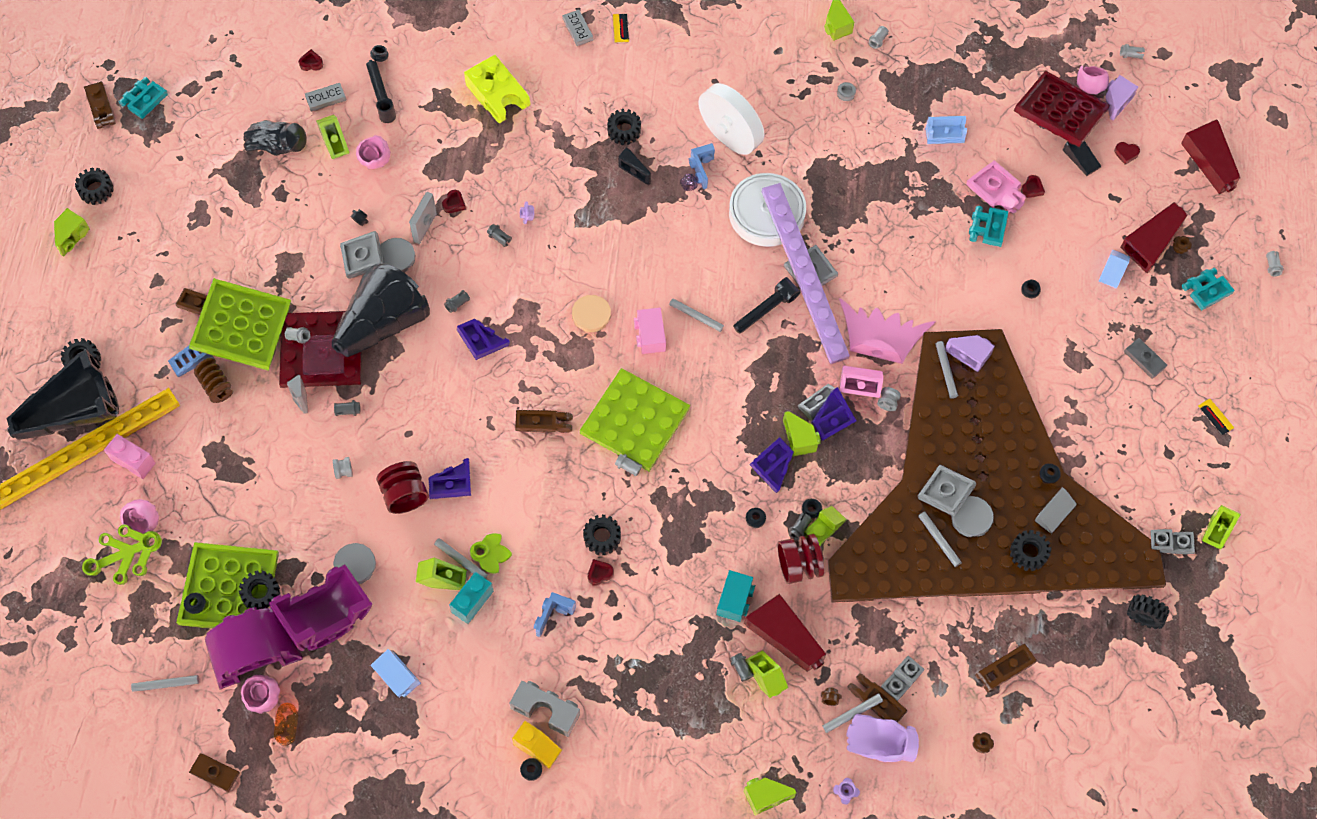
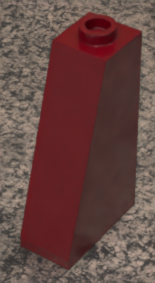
(1212, 155)
(1152, 238)
(785, 632)

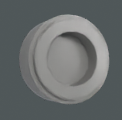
(846, 91)

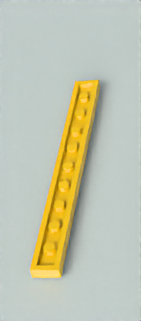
(86, 447)

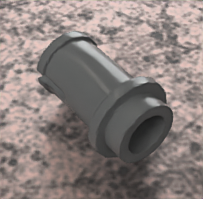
(495, 232)
(456, 301)
(347, 408)
(800, 526)
(741, 667)

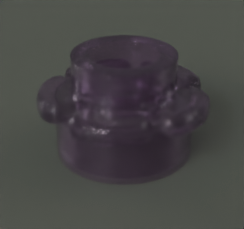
(689, 182)

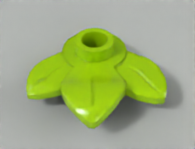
(493, 553)

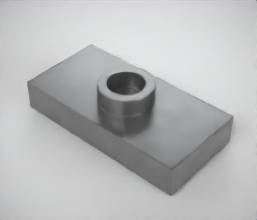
(1145, 358)

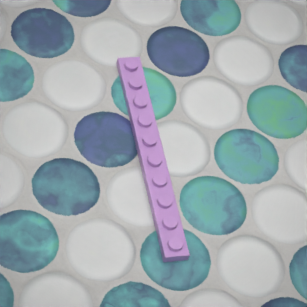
(805, 273)

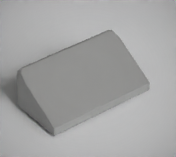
(298, 393)
(813, 404)
(1056, 511)

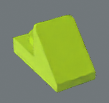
(826, 524)

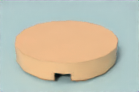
(591, 313)

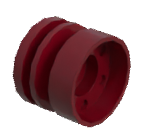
(402, 487)
(805, 557)

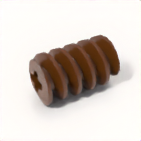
(212, 380)

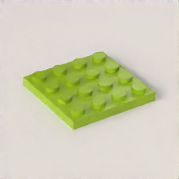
(240, 324)
(635, 419)
(217, 574)

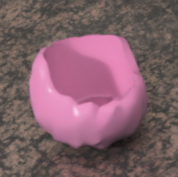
(1092, 79)
(373, 152)
(140, 515)
(260, 693)

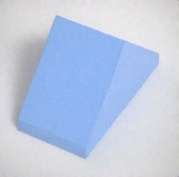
(1114, 268)

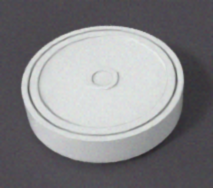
(731, 118)
(750, 212)

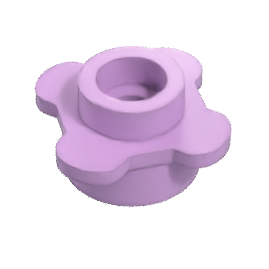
(527, 212)
(849, 785)

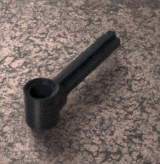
(384, 104)
(784, 292)

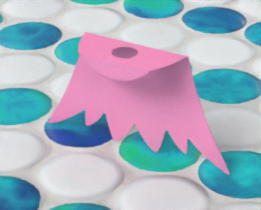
(879, 337)

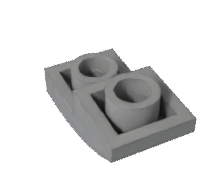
(1173, 542)
(902, 678)

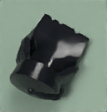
(275, 137)

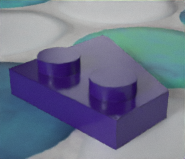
(480, 339)
(833, 415)
(773, 463)
(451, 482)

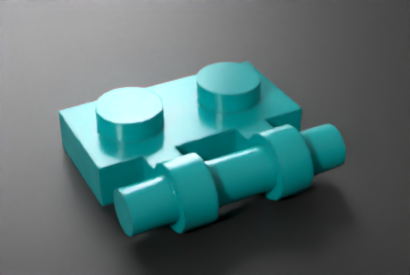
(146, 100)
(994, 229)
(1210, 293)

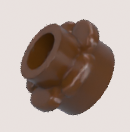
(1180, 248)
(830, 697)
(983, 748)

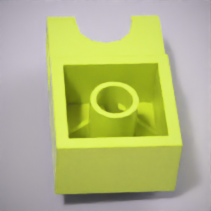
(495, 87)

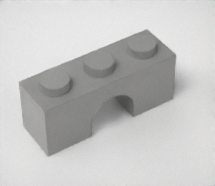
(530, 697)

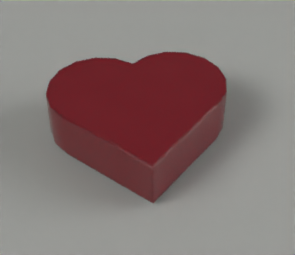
(310, 60)
(1126, 152)
(1033, 187)
(453, 202)
(599, 571)

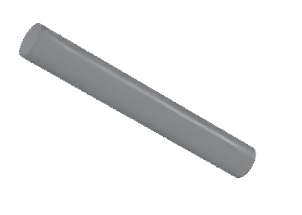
(697, 315)
(946, 369)
(940, 539)
(459, 558)
(165, 683)
(851, 713)

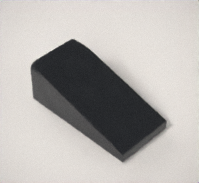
(1082, 157)
(633, 166)

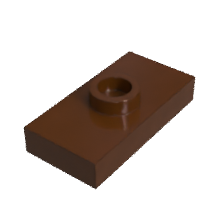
(214, 772)

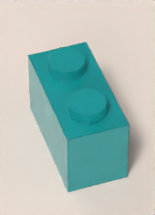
(735, 595)
(471, 597)

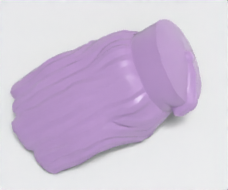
(882, 739)

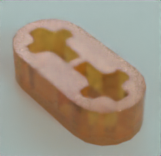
(291, 724)

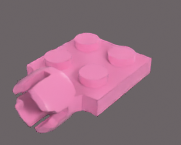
(997, 187)

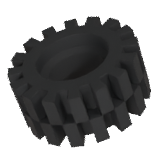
(627, 135)
(91, 177)
(78, 347)
(1034, 539)
(598, 546)
(254, 580)
(1148, 611)

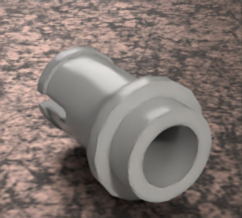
(875, 40)
(1131, 51)
(1275, 267)
(300, 335)
(628, 464)

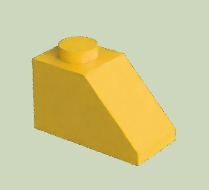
(536, 744)

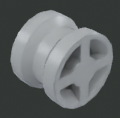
(889, 399)
(342, 468)

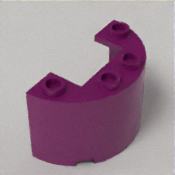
(323, 611)
(247, 644)

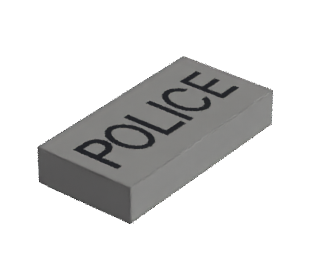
(577, 27)
(325, 97)

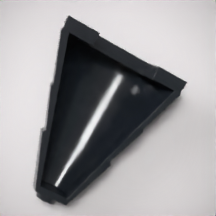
(379, 309)
(68, 400)

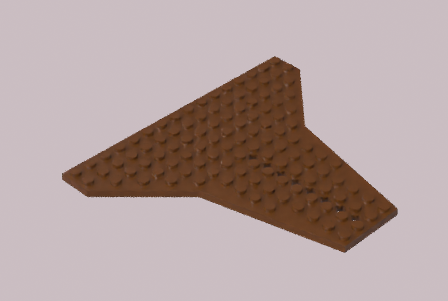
(898, 556)

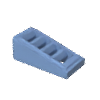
(186, 352)

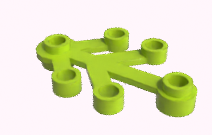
(126, 553)

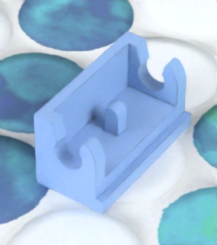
(946, 129)
(395, 673)

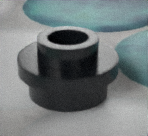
(379, 53)
(359, 217)
(1032, 284)
(1049, 479)
(811, 503)
(755, 523)
(199, 607)
(531, 776)

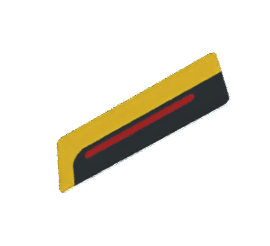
(620, 26)
(1216, 416)

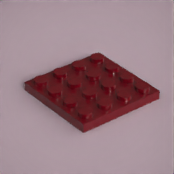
(1061, 108)
(292, 352)

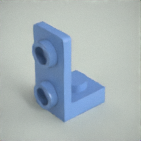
(701, 155)
(560, 603)

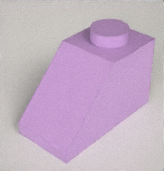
(1119, 95)
(970, 350)

